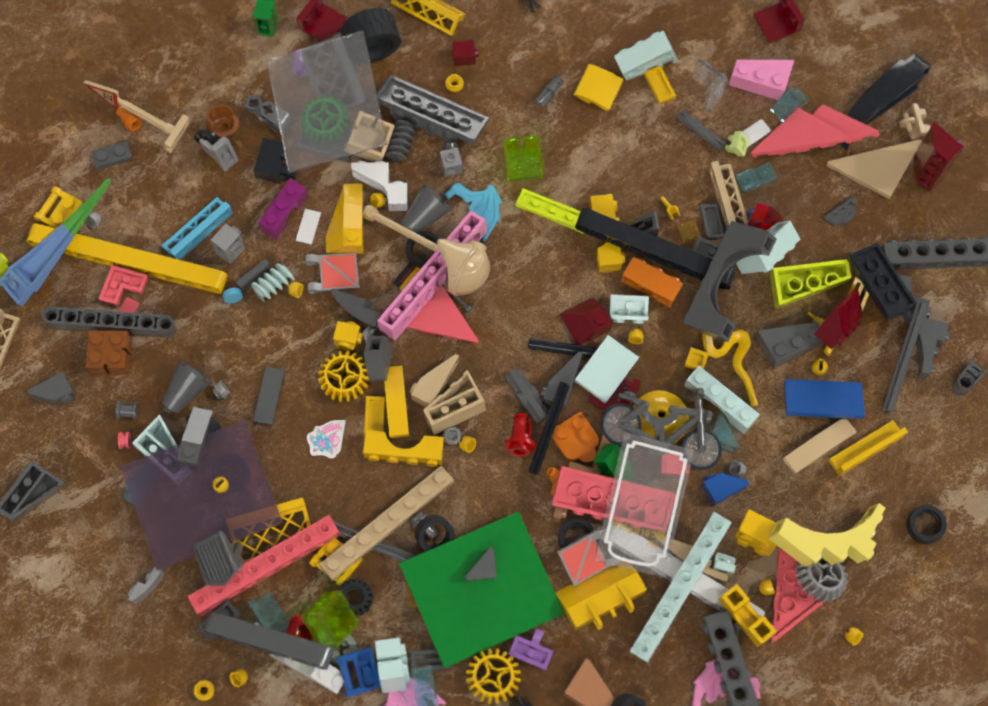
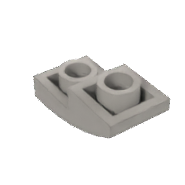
(141, 591)

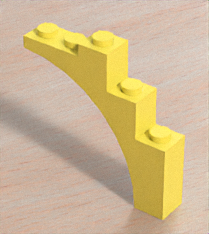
(810, 546)

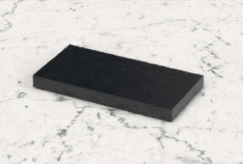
(881, 281)

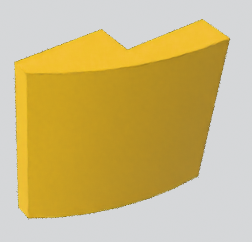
(598, 87)

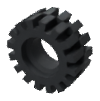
(365, 590)

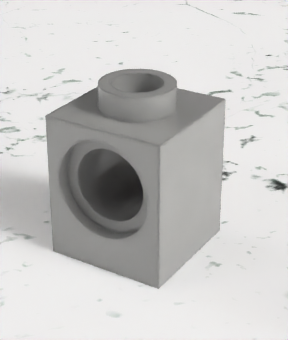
(451, 162)

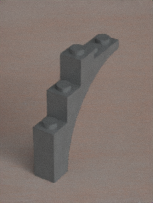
(930, 337)

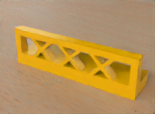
(441, 9)
(867, 447)

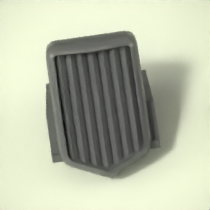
(218, 558)

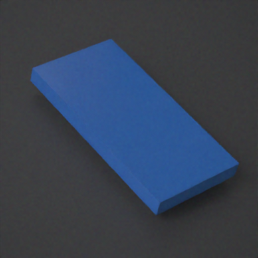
(824, 399)

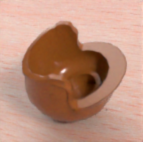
(222, 121)

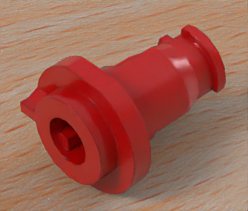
(520, 441)

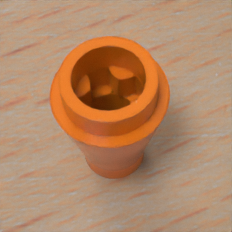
(129, 120)

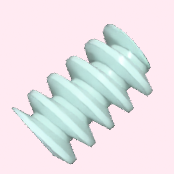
(272, 281)

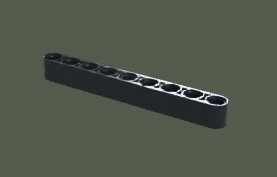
(648, 246)

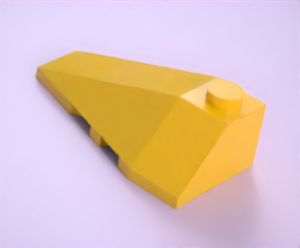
(346, 226)

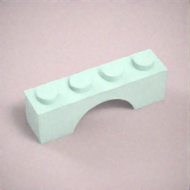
(735, 409)

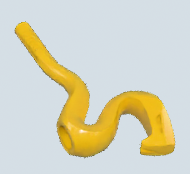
(742, 338)

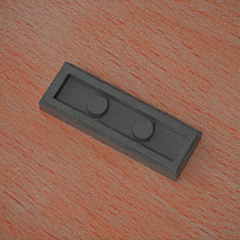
(269, 396)

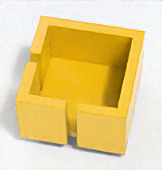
(755, 532)

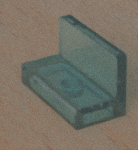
(269, 612)

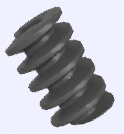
(399, 141)

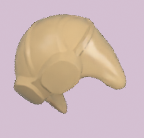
(466, 265)

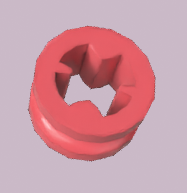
(124, 440)

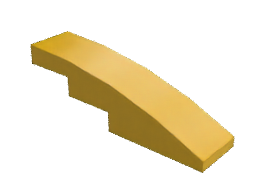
(396, 403)

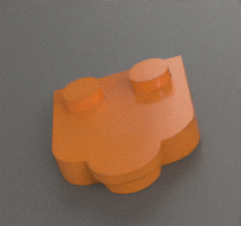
(576, 439)

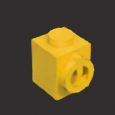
(347, 336)

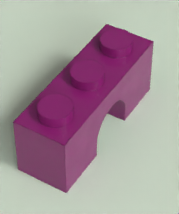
(275, 218)

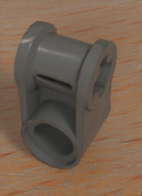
(271, 117)
(970, 376)

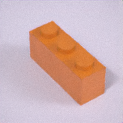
(652, 281)

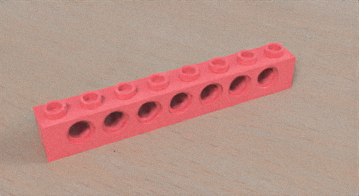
(266, 565)

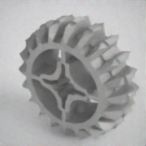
(822, 580)

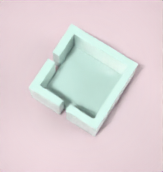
(391, 665)

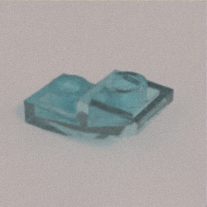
(757, 177)

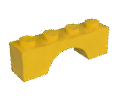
(608, 255)
(427, 451)

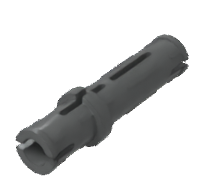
(695, 126)

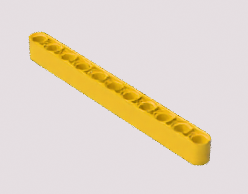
(137, 260)

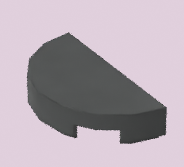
(842, 214)

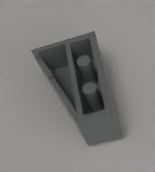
(787, 343)

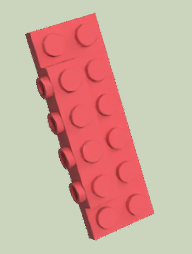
(582, 492)

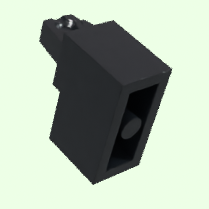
(271, 164)

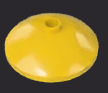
(659, 402)

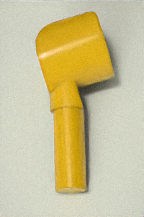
(671, 209)

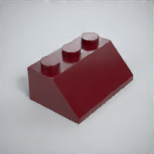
(841, 321)

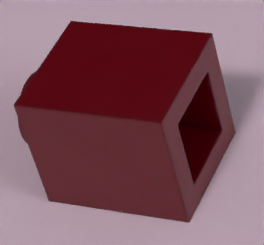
(464, 53)

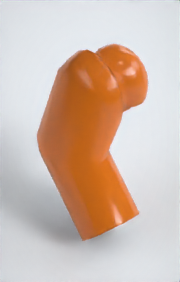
(553, 474)

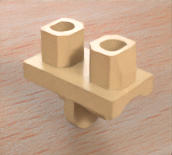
(913, 122)

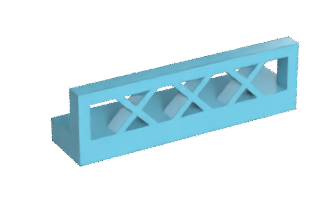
(198, 232)

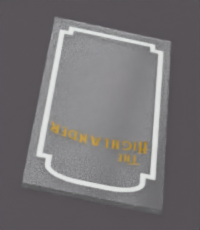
(644, 505)

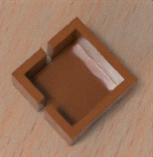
(107, 349)

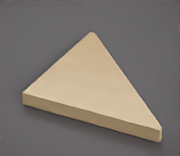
(878, 168)

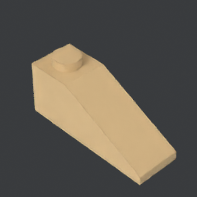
(433, 382)

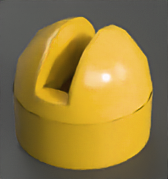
(377, 200)
(295, 289)
(636, 336)
(815, 367)
(467, 444)
(223, 487)
(766, 587)
(854, 636)
(238, 677)

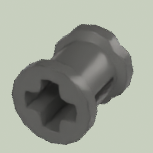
(127, 410)

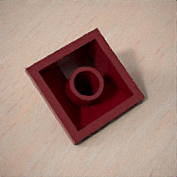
(586, 321)

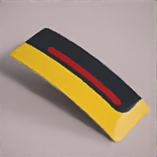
(406, 276)

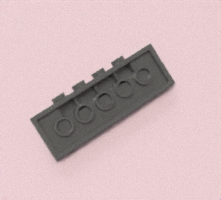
(431, 111)

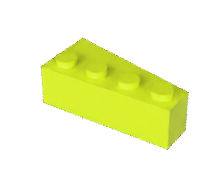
(805, 280)

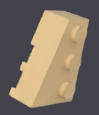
(455, 405)

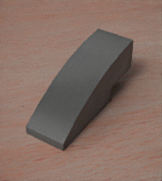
(357, 307)

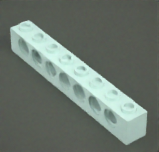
(680, 587)

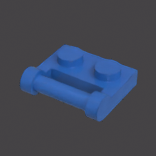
(365, 671)

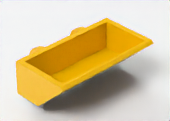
(600, 596)

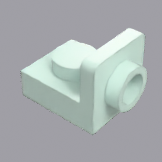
(724, 564)

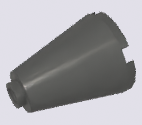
(425, 210)
(184, 387)

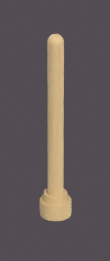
(372, 214)

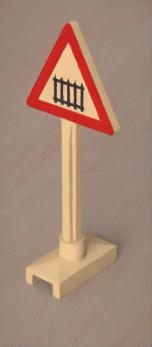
(112, 97)

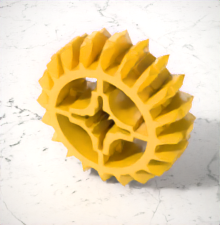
(345, 360)
(501, 671)

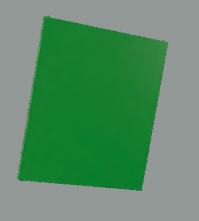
(481, 614)

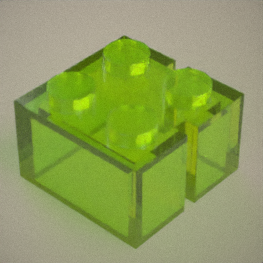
(523, 162)
(330, 625)

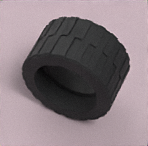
(379, 30)

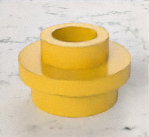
(454, 78)
(197, 690)

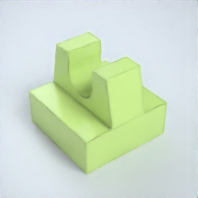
(739, 143)

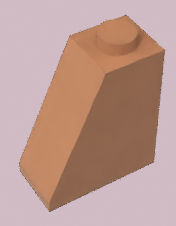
(588, 687)

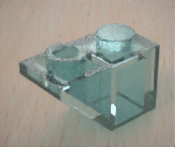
(424, 686)

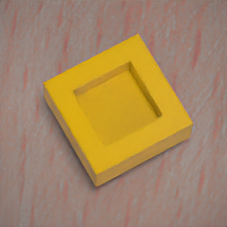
(696, 358)

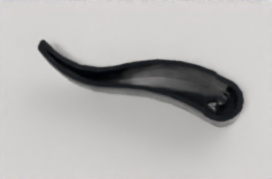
(889, 90)

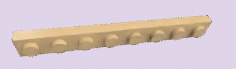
(386, 523)

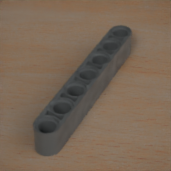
(102, 316)
(268, 640)

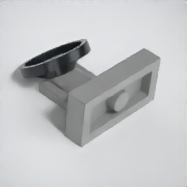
(220, 151)

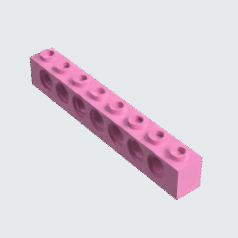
(427, 280)

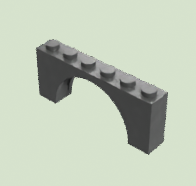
(738, 243)

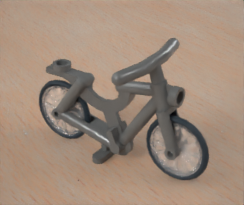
(624, 418)

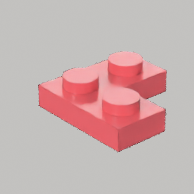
(120, 280)

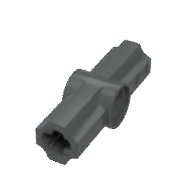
(527, 396)

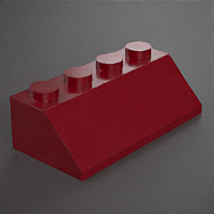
(935, 157)

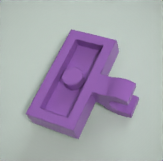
(531, 651)

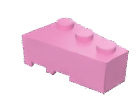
(762, 76)

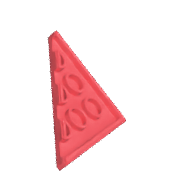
(843, 123)
(800, 133)
(443, 318)
(790, 602)

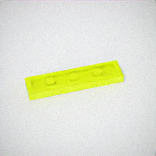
(548, 209)

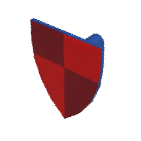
(763, 216)

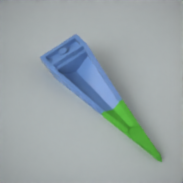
(33, 268)

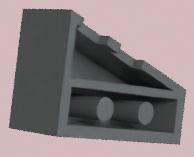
(29, 491)

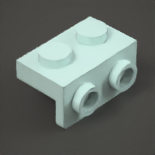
(629, 308)

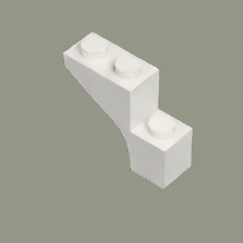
(377, 176)
(329, 678)

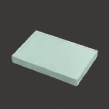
(606, 369)

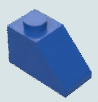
(722, 487)

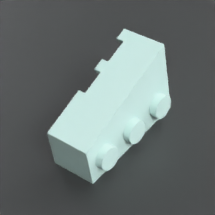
(645, 55)
(786, 240)
(154, 438)

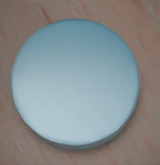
(232, 295)

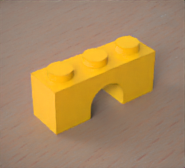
(753, 624)

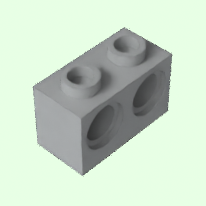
(228, 243)

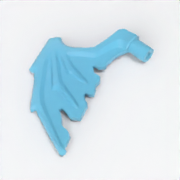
(484, 203)

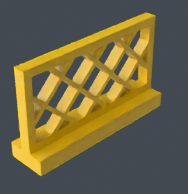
(284, 509)

